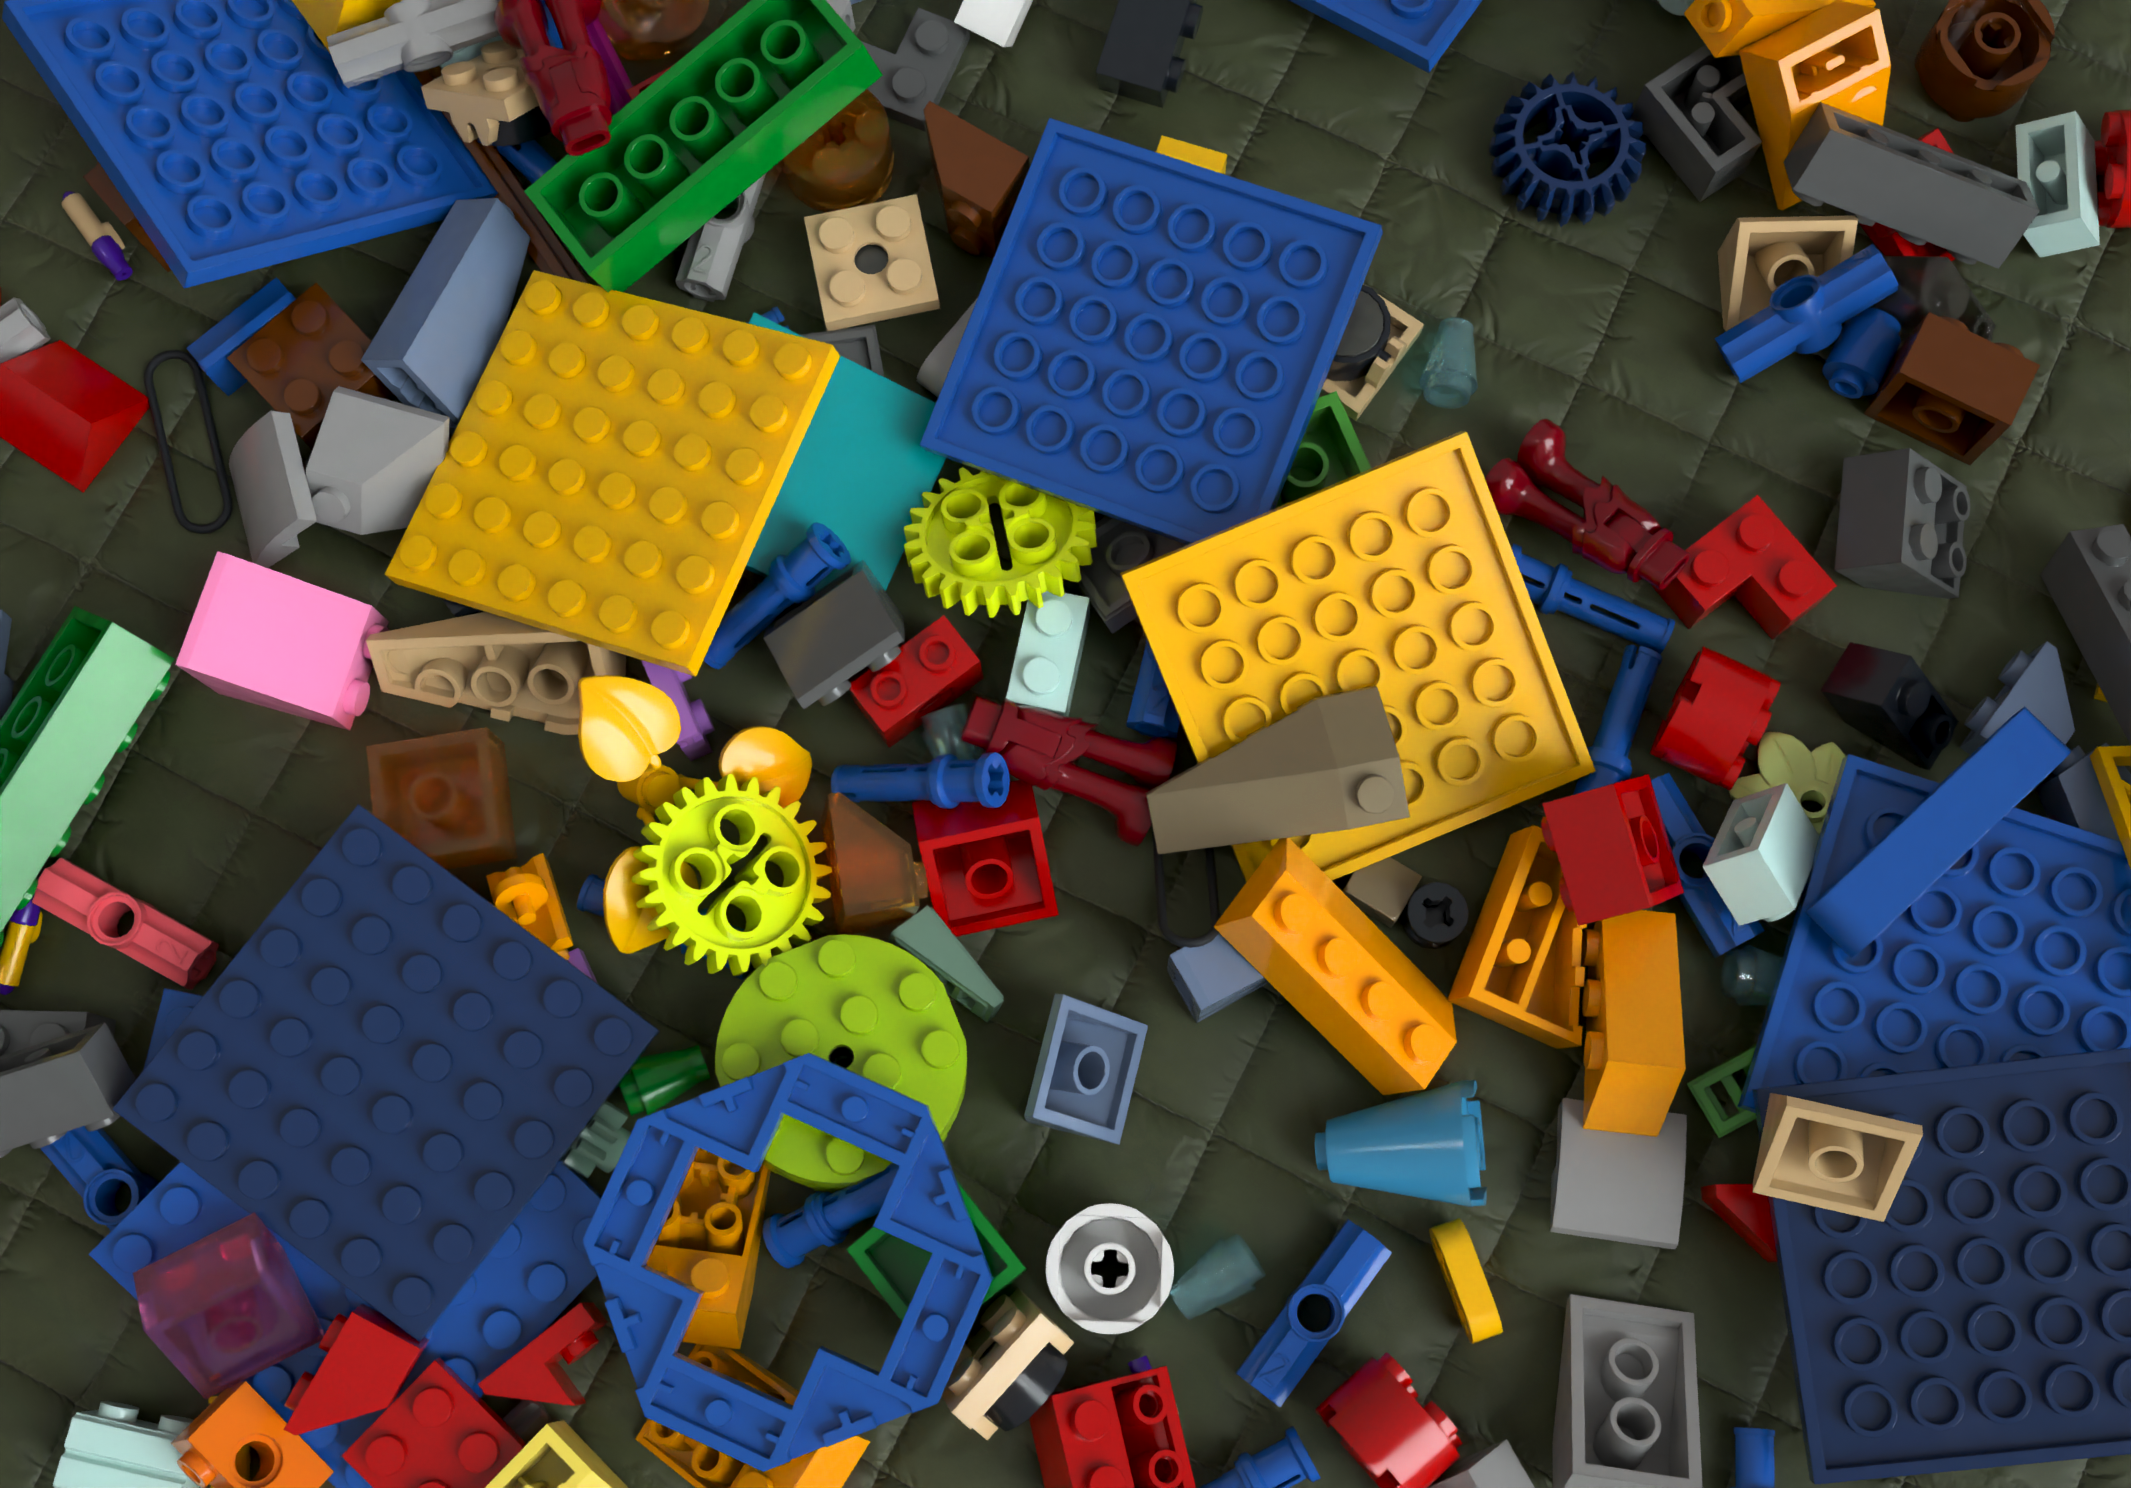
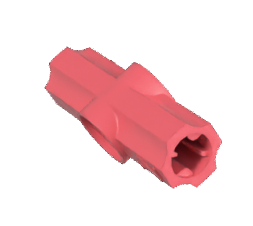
(154, 937)

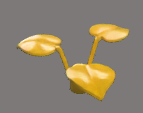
(619, 738)

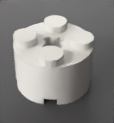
(1082, 1294)

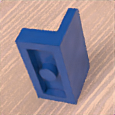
(234, 330)

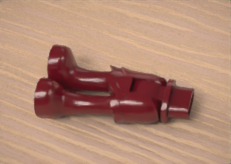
(567, 81)
(1614, 527)
(1046, 744)

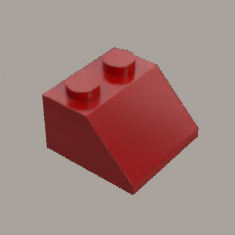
(1611, 850)
(986, 862)

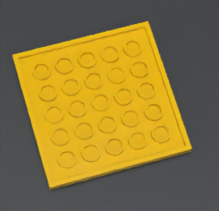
(614, 469)
(1360, 587)

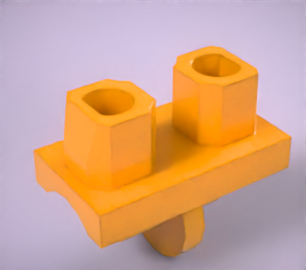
(532, 900)

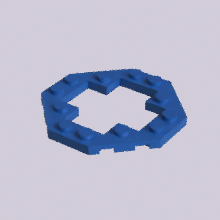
(655, 1309)

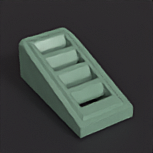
(939, 949)

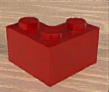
(1755, 562)

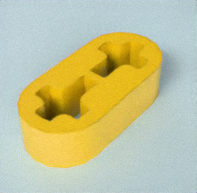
(1465, 1280)

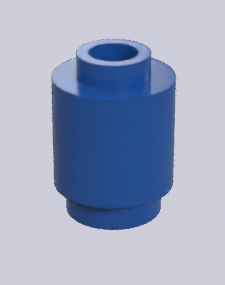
(1862, 353)

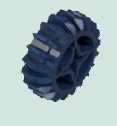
(1551, 173)

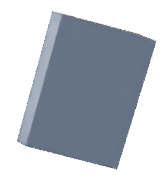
(1085, 1070)

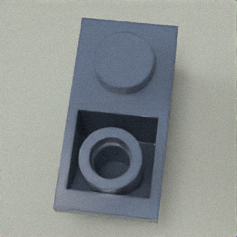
(2030, 682)

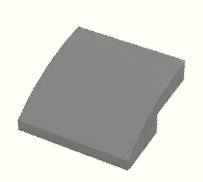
(271, 488)
(1618, 1182)

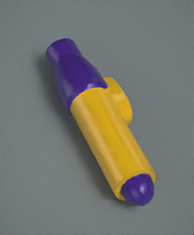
(21, 932)

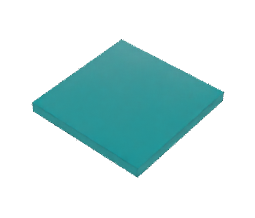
(854, 471)

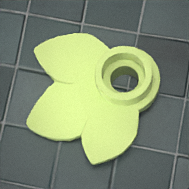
(1789, 761)

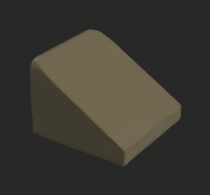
(1382, 889)

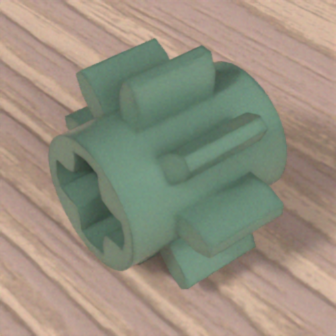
(599, 1142)

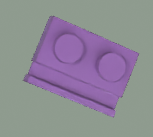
(693, 715)

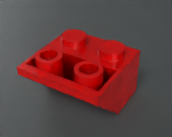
(1113, 1435)

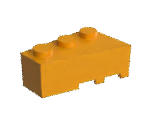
(1525, 949)
(1632, 1022)

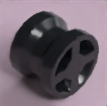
(1427, 924)

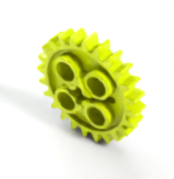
(956, 549)
(693, 835)

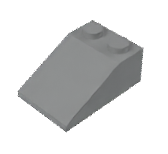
(1626, 1398)

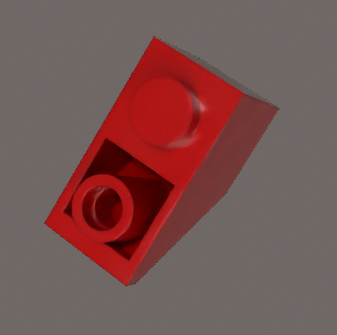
(360, 1373)

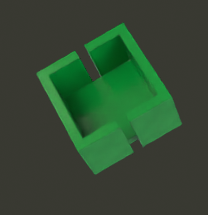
(898, 1266)

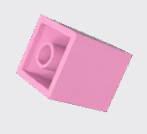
(281, 643)

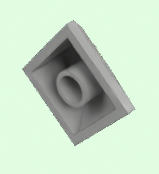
(373, 461)

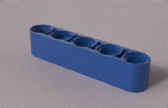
(1937, 832)

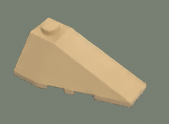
(491, 666)

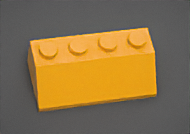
(1340, 971)

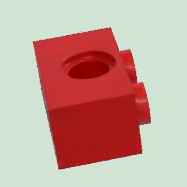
(922, 679)

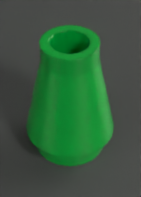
(662, 1078)

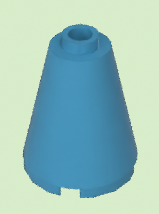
(1411, 1146)

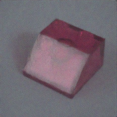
(226, 1306)

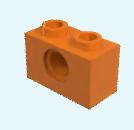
(243, 1418)

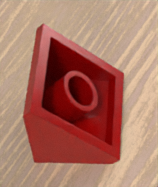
(66, 411)

